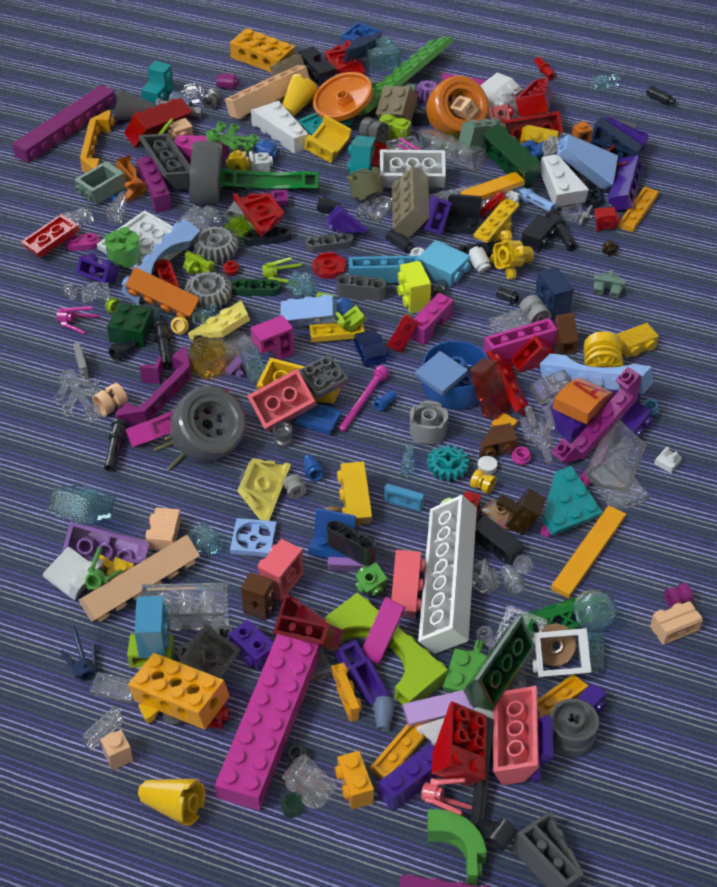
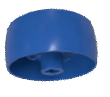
(463, 393)

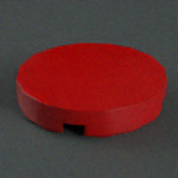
(328, 265)

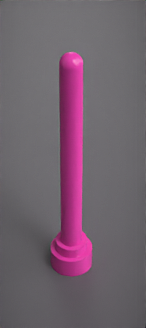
(380, 374)

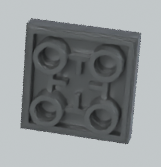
(324, 376)

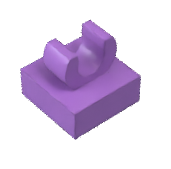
(235, 366)

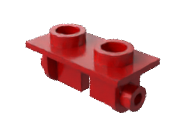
(403, 333)

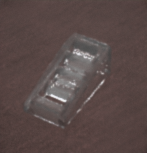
(117, 209)

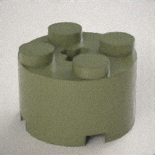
(365, 183)

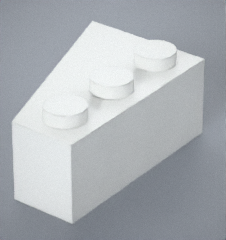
(562, 182)

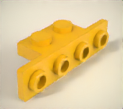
(497, 222)

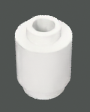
(479, 259)

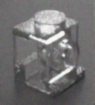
(484, 577)

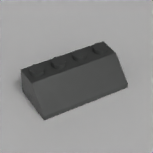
(168, 159)

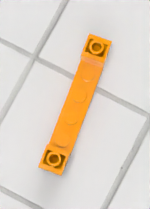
(97, 124)

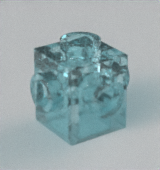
(301, 284)

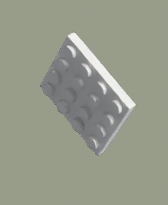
(150, 232)

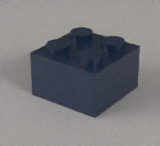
(554, 291)

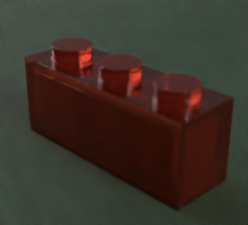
(490, 388)

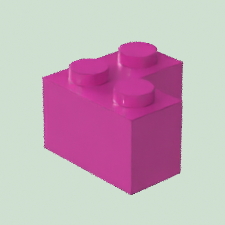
(274, 336)

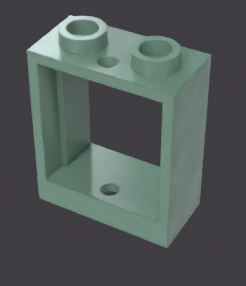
(106, 189)

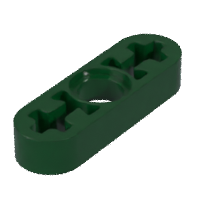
(272, 287)

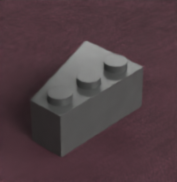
(546, 853)

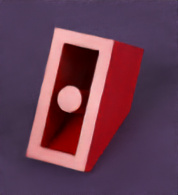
(531, 354)

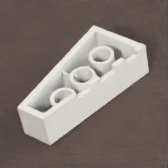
(280, 125)

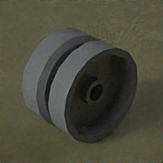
(574, 727)

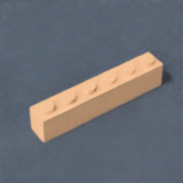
(262, 93)
(129, 584)

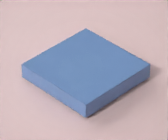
(441, 373)

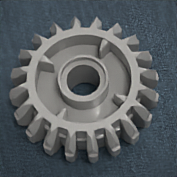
(216, 244)
(210, 288)

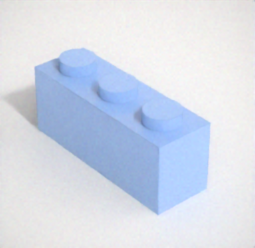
(310, 310)

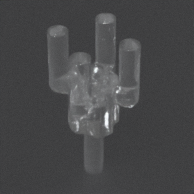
(539, 430)

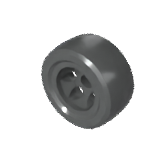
(205, 172)
(203, 443)

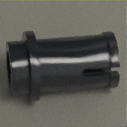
(508, 295)

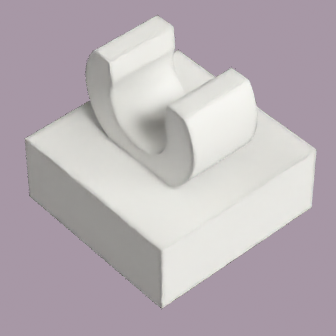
(668, 460)

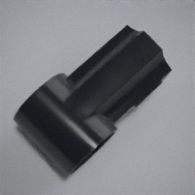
(496, 833)

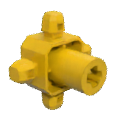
(510, 254)

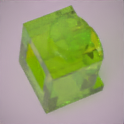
(238, 225)

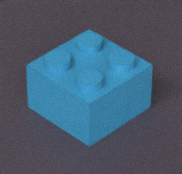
(151, 626)

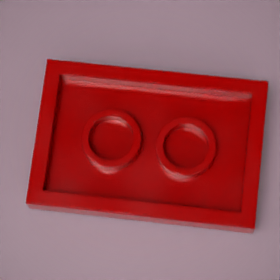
(50, 236)

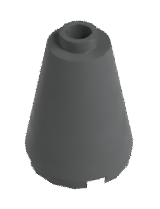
(128, 104)

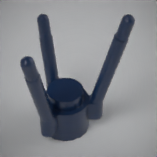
(85, 667)

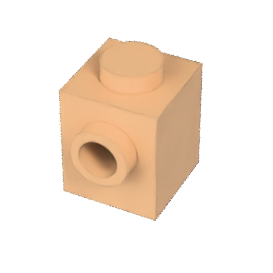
(180, 127)
(116, 749)

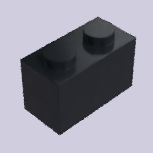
(539, 233)

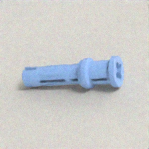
(529, 196)

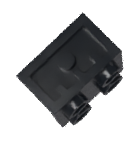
(463, 214)

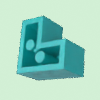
(160, 82)
(361, 153)

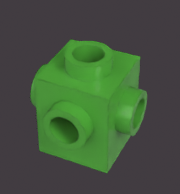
(371, 580)

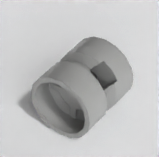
(534, 309)

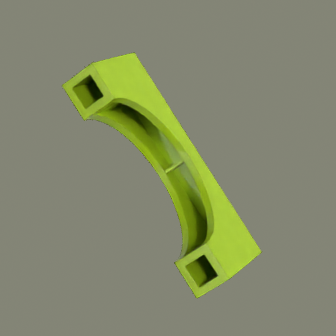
(422, 671)

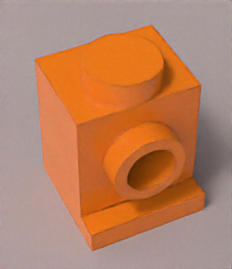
(582, 131)

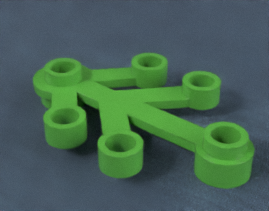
(230, 139)

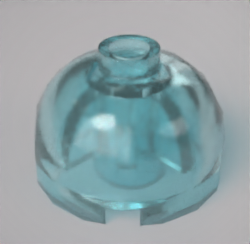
(595, 610)

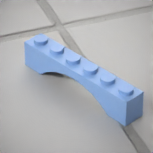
(178, 240)
(600, 376)

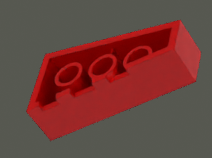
(534, 98)
(154, 119)

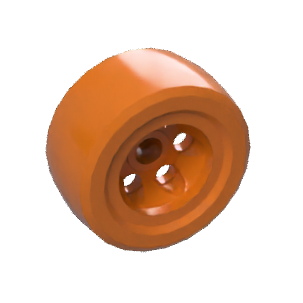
(438, 106)

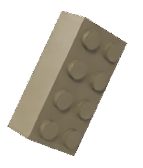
(410, 202)

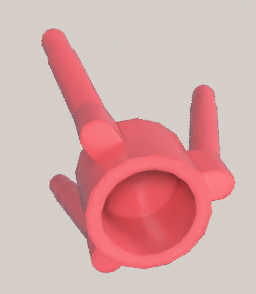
(434, 794)

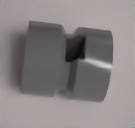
(374, 128)

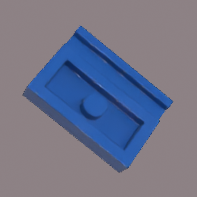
(320, 419)

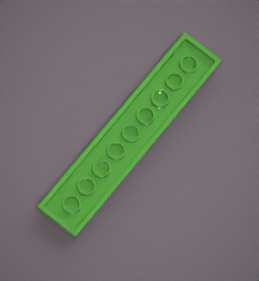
(408, 69)

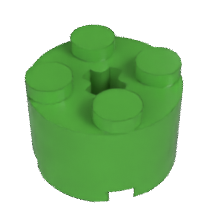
(123, 247)

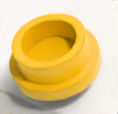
(179, 325)

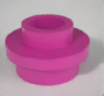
(521, 455)

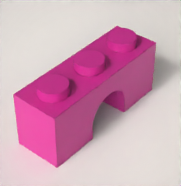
(437, 310)

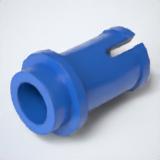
(382, 402)

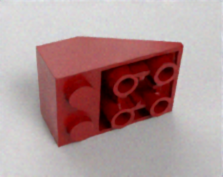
(461, 745)

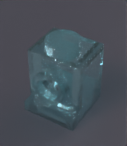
(205, 539)

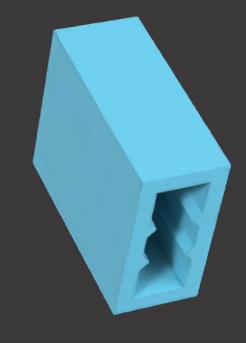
(444, 262)

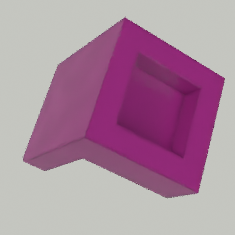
(152, 373)

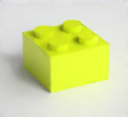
(414, 286)

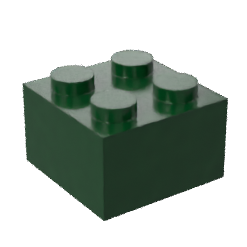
(130, 323)

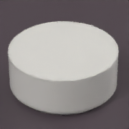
(487, 464)

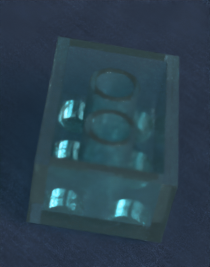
(81, 504)

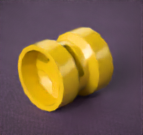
(483, 481)

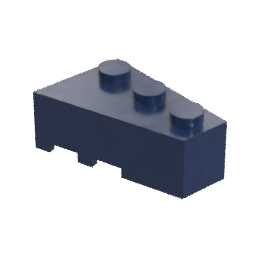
(606, 135)

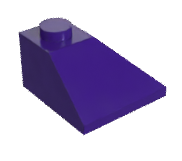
(344, 222)

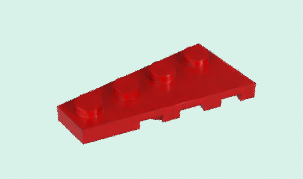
(510, 381)

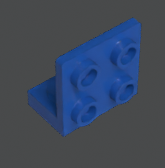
(318, 544)

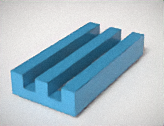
(403, 497)

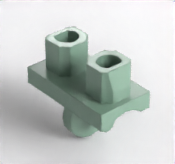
(608, 282)

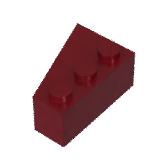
(305, 624)

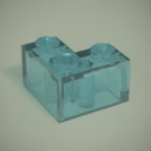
(384, 55)

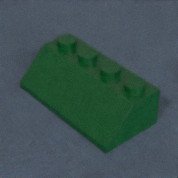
(510, 155)
(500, 666)

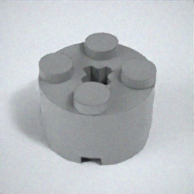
(428, 423)

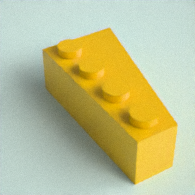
(277, 368)

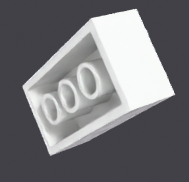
(396, 162)

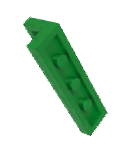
(556, 610)

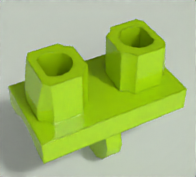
(196, 264)

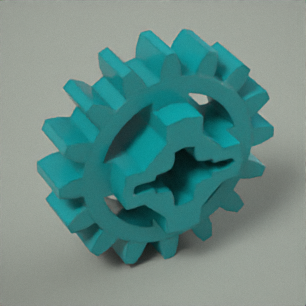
(447, 463)

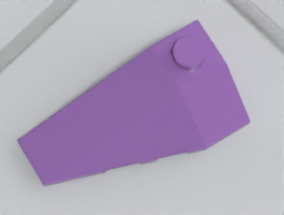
(88, 537)

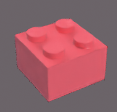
(283, 566)

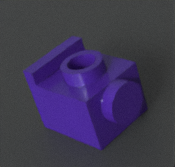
(595, 697)

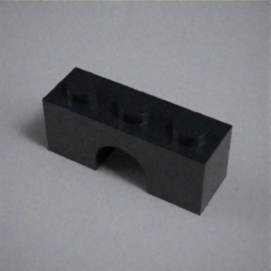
(318, 71)

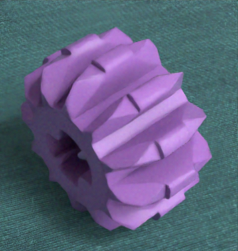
(424, 90)

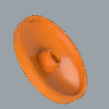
(343, 96)

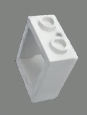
(583, 653)

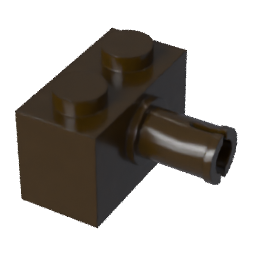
(523, 512)

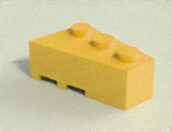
(355, 491)

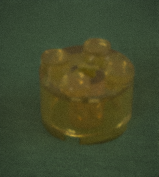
(208, 357)

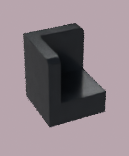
(420, 117)

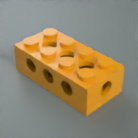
(259, 49)
(179, 690)

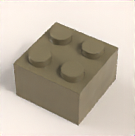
(397, 101)

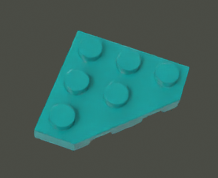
(568, 503)

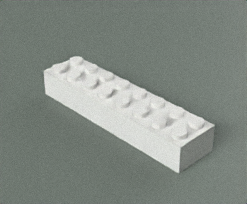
(448, 575)

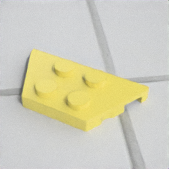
(223, 323)
(262, 486)

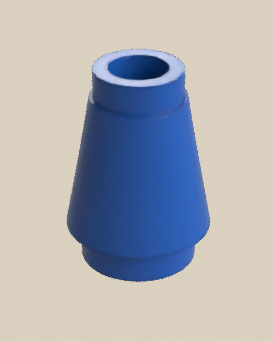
(313, 468)

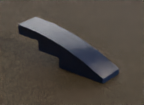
(359, 47)

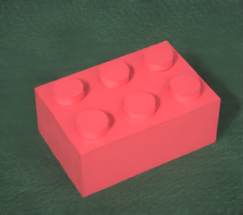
(282, 400)

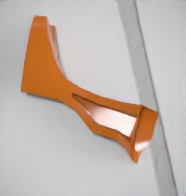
(134, 185)

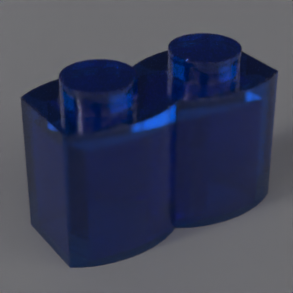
(370, 348)

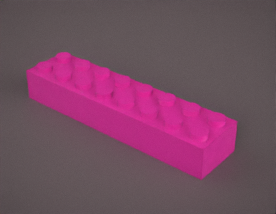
(267, 722)

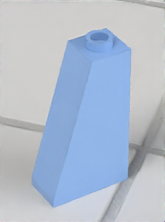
(589, 160)

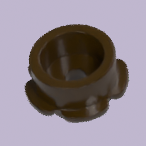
(610, 248)

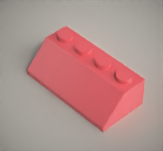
(516, 735)

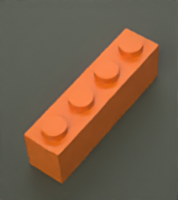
(161, 293)

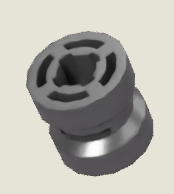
(211, 99)
(282, 435)

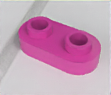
(82, 242)

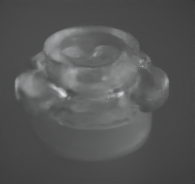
(70, 291)
(523, 564)

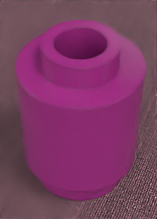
(227, 81)

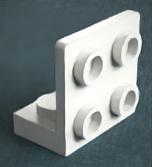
(69, 572)

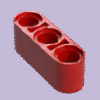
(165, 272)

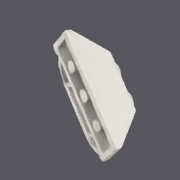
(497, 87)

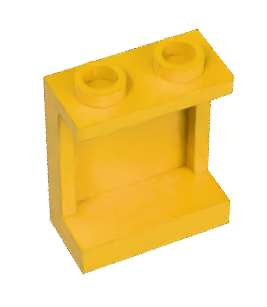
(328, 139)

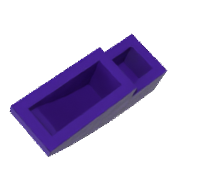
(361, 672)

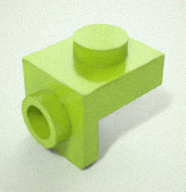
(351, 319)

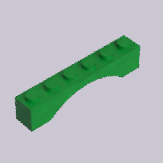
(269, 180)

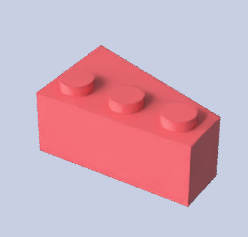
(407, 581)

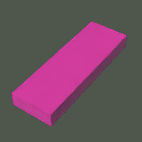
(382, 630)

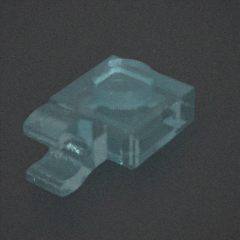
(604, 82)

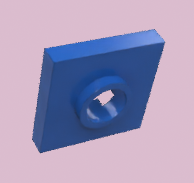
(358, 30)

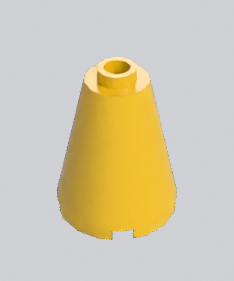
(298, 94)
(174, 798)

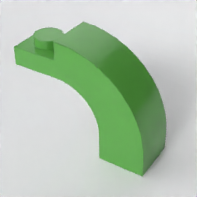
(460, 832)

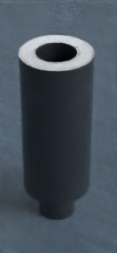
(660, 95)
(399, 241)

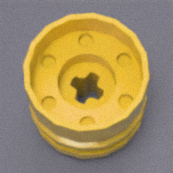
(603, 350)

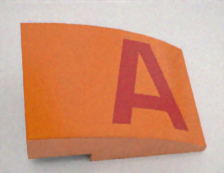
(581, 400)

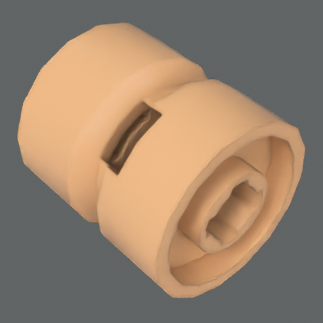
(111, 398)

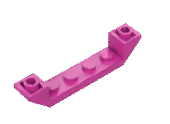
(153, 428)

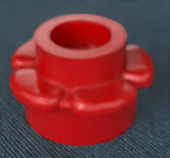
(231, 268)

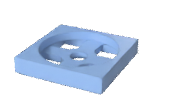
(255, 526)

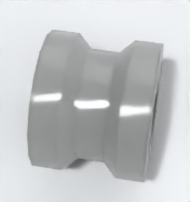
(294, 486)

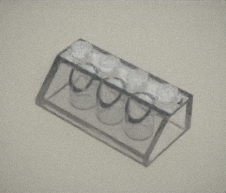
(455, 151)
(616, 459)
(193, 604)

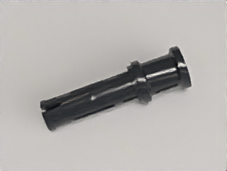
(561, 229)
(163, 338)
(116, 438)

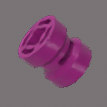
(678, 595)

